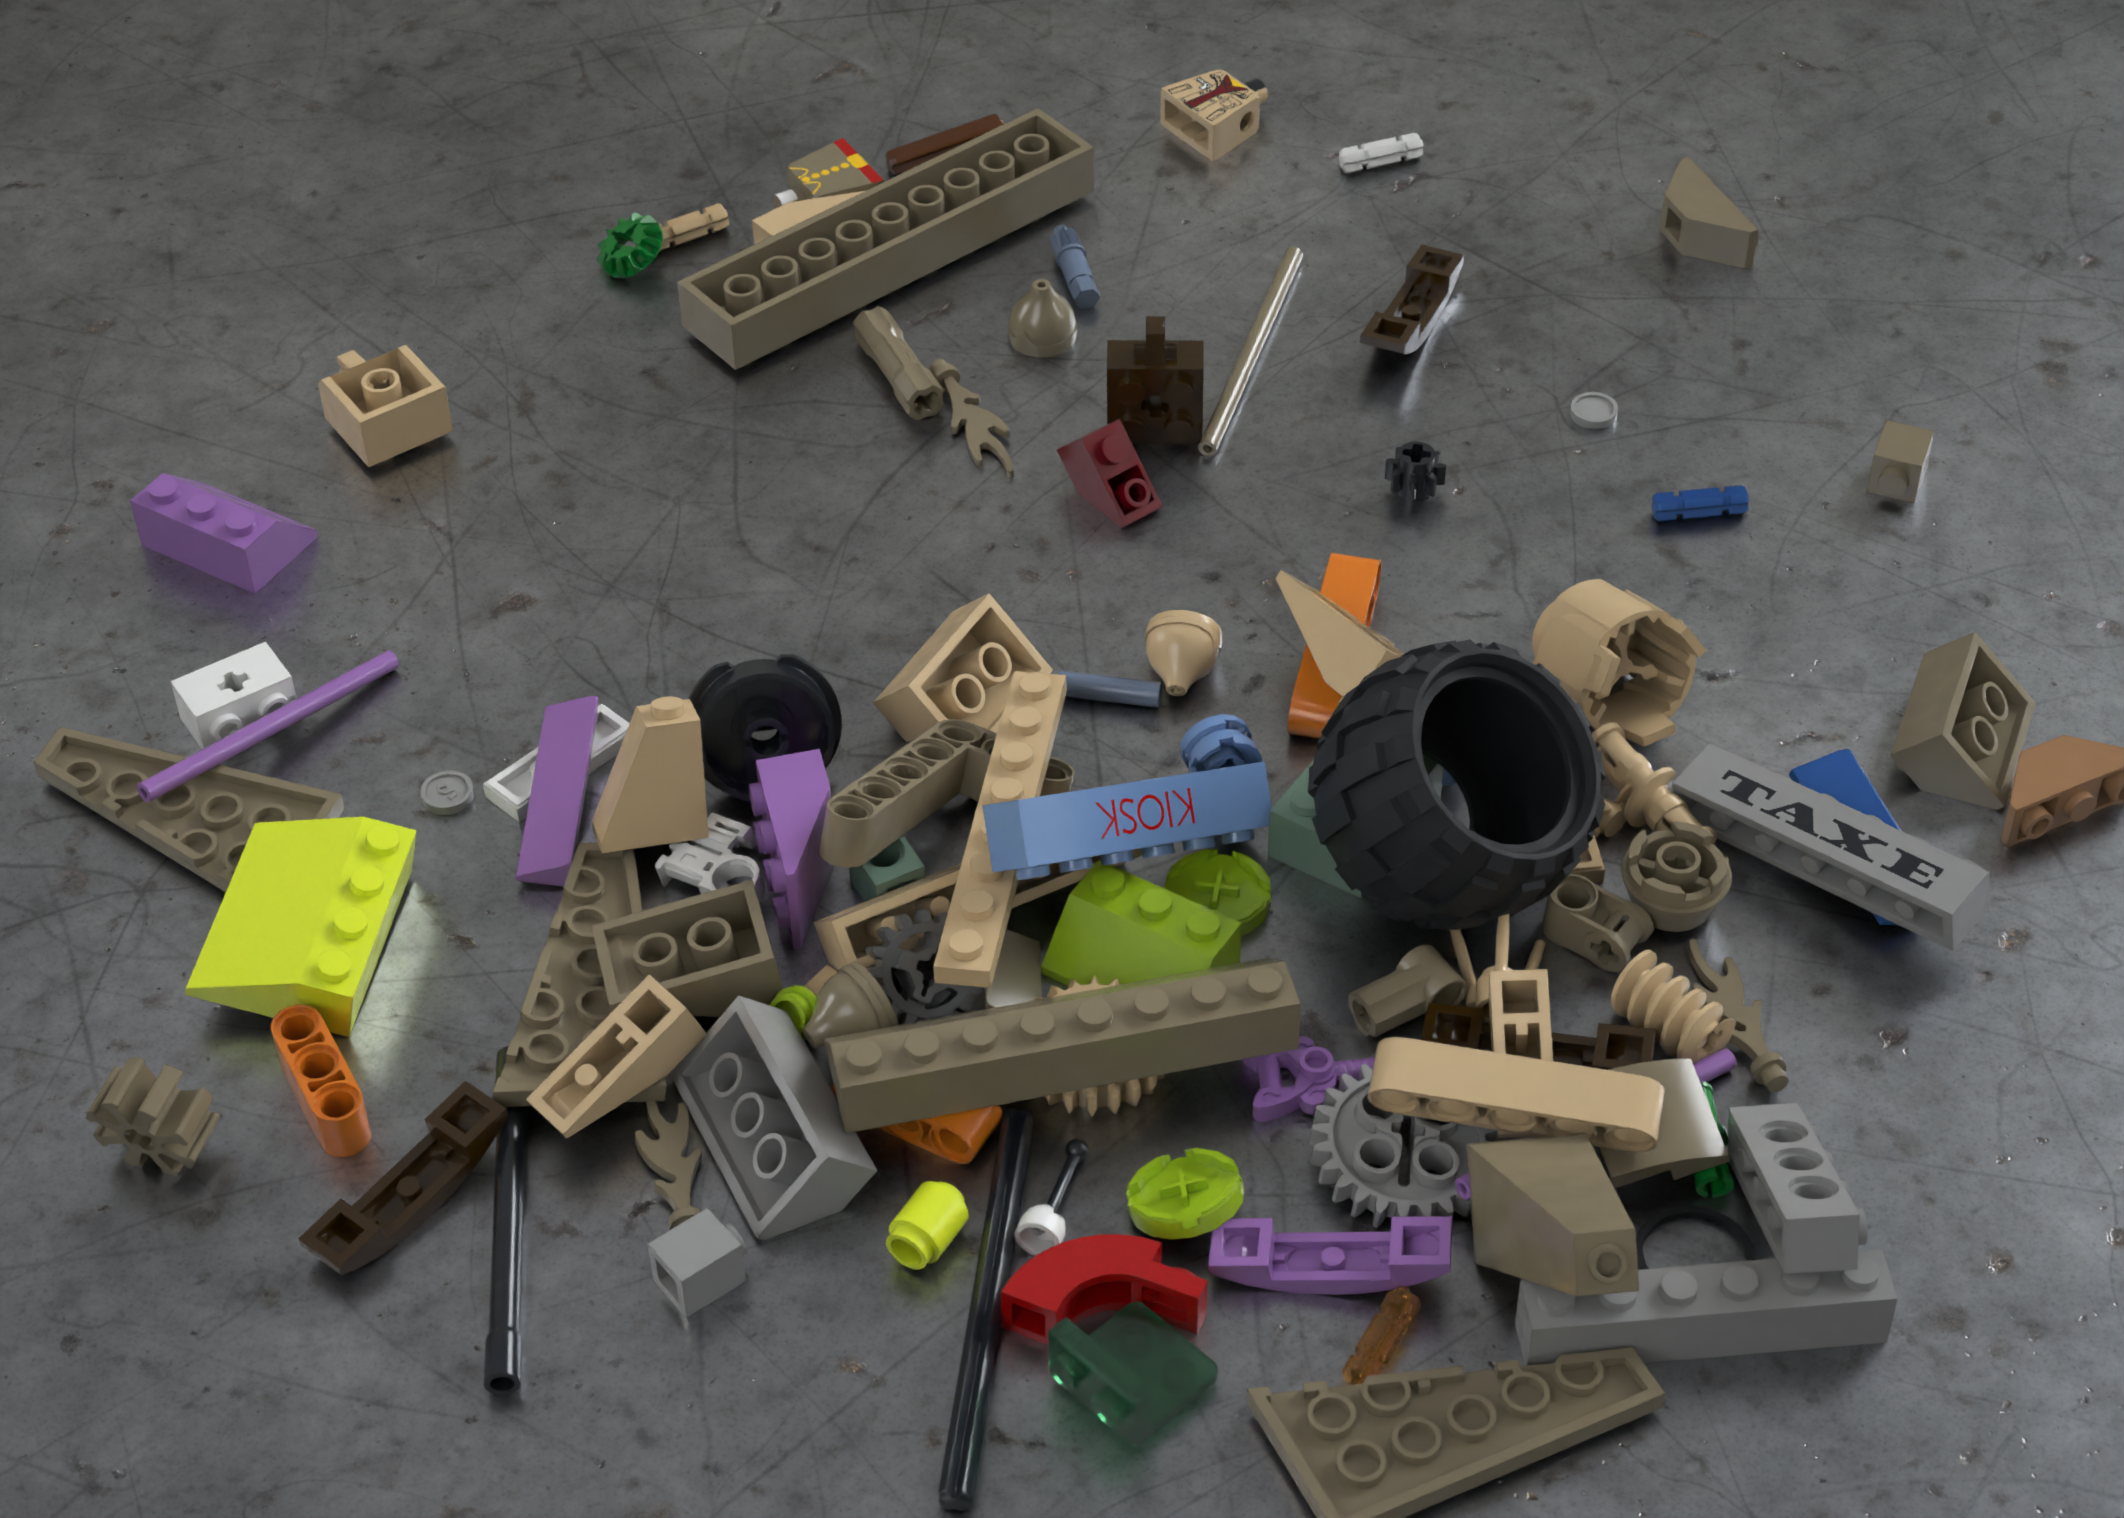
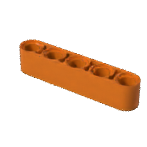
(1354, 586)

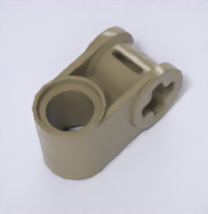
(1592, 922)

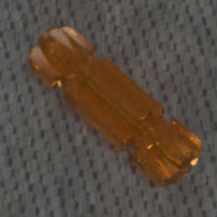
(1382, 1336)

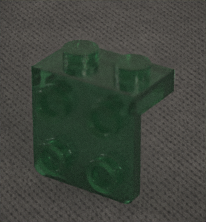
(1130, 1370)

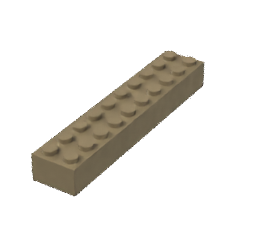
(885, 238)

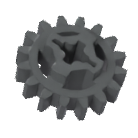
(914, 990)

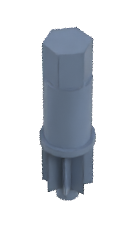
(1074, 265)

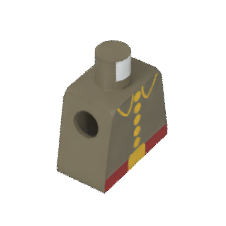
(827, 172)

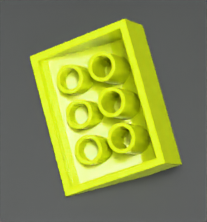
(306, 917)

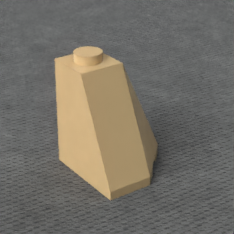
(656, 781)

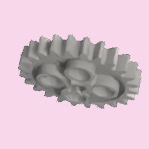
(1349, 1139)

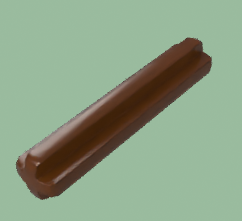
(920, 151)

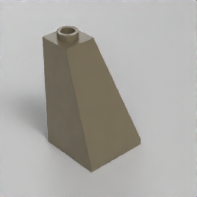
(1551, 1215)

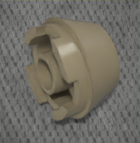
(1676, 875)

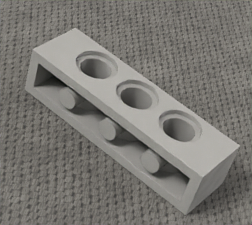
(1794, 1189)

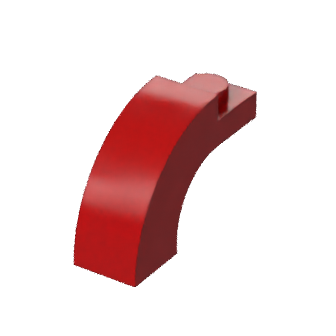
(1097, 1277)

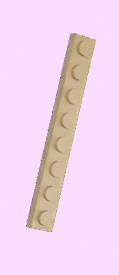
(1015, 772)

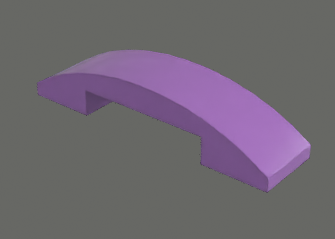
(1332, 1261)

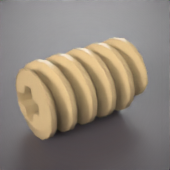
(1680, 1019)

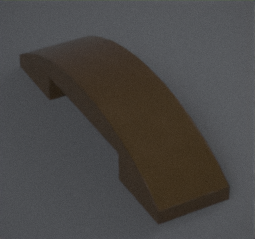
(1418, 303)
(1611, 1048)
(413, 1188)

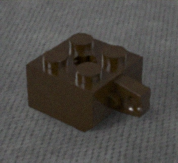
(1156, 387)

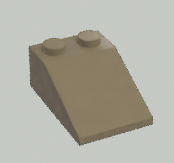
(695, 948)

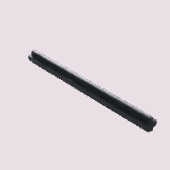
(985, 1313)

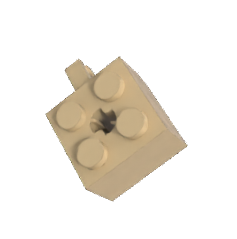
(385, 404)

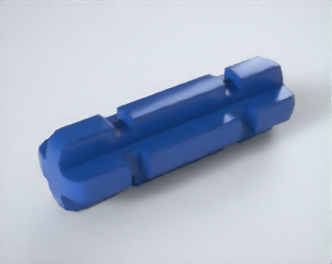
(1700, 503)

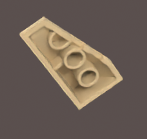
(1335, 638)

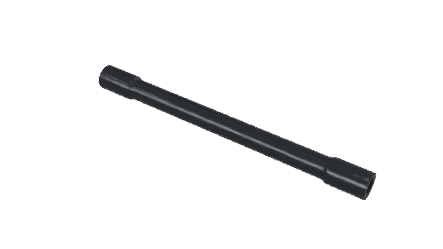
(503, 1341)

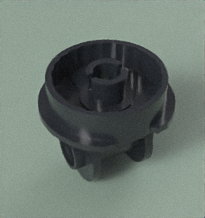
(762, 697)

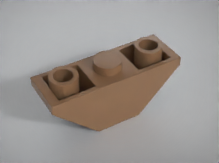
(2060, 785)

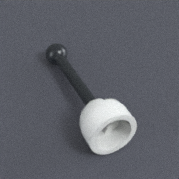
(1044, 1217)

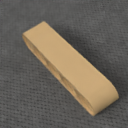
(1516, 1093)

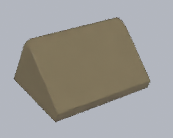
(1017, 972)

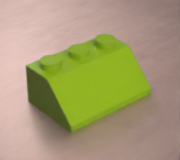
(1135, 932)

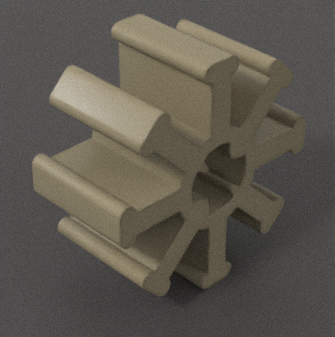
(153, 1116)

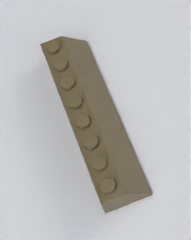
(1063, 1043)

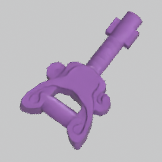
(1313, 1073)

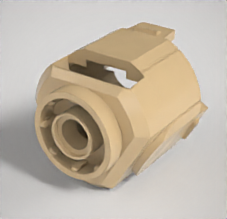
(1606, 633)

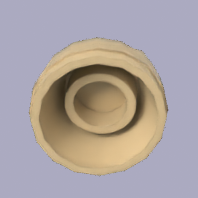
(1182, 647)

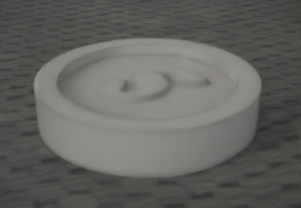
(1594, 410)
(447, 792)

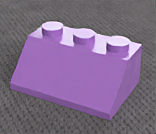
(217, 531)

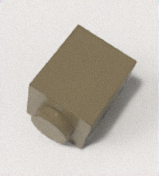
(1900, 461)

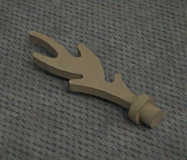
(978, 421)
(1728, 990)
(668, 1160)

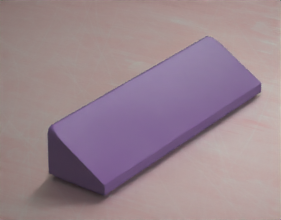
(558, 791)

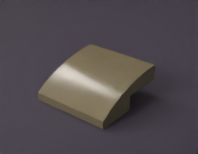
(1687, 1129)

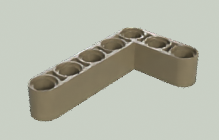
(911, 787)

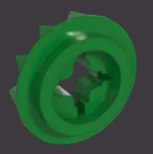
(627, 261)

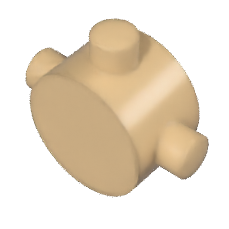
(1612, 819)

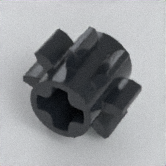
(1415, 471)

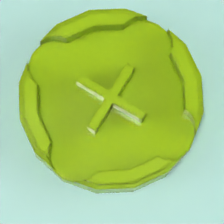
(1225, 884)
(1185, 1194)

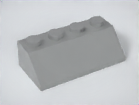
(771, 1120)

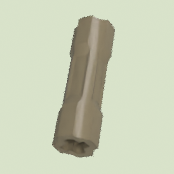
(912, 383)

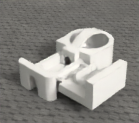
(715, 854)

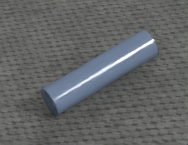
(1113, 689)

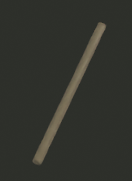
(1250, 352)

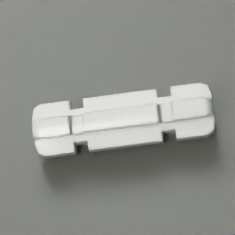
(1380, 153)

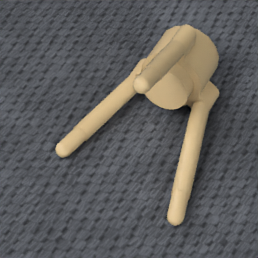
(1479, 991)

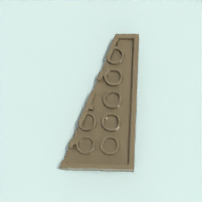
(196, 823)
(568, 986)
(1443, 1430)

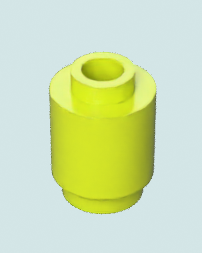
(927, 1224)

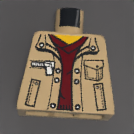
(1212, 111)

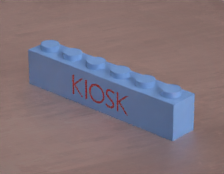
(1127, 817)

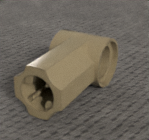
(1405, 994)

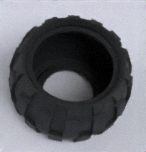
(1507, 743)

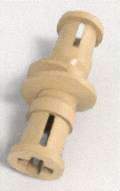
(1641, 788)

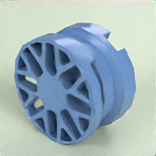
(1218, 744)

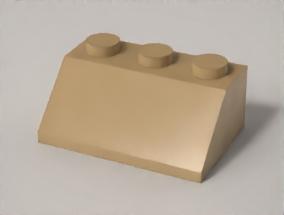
(960, 672)

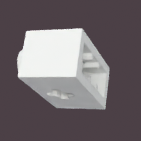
(232, 693)

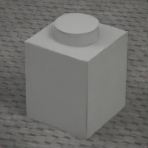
(698, 1261)

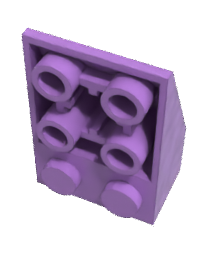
(792, 806)

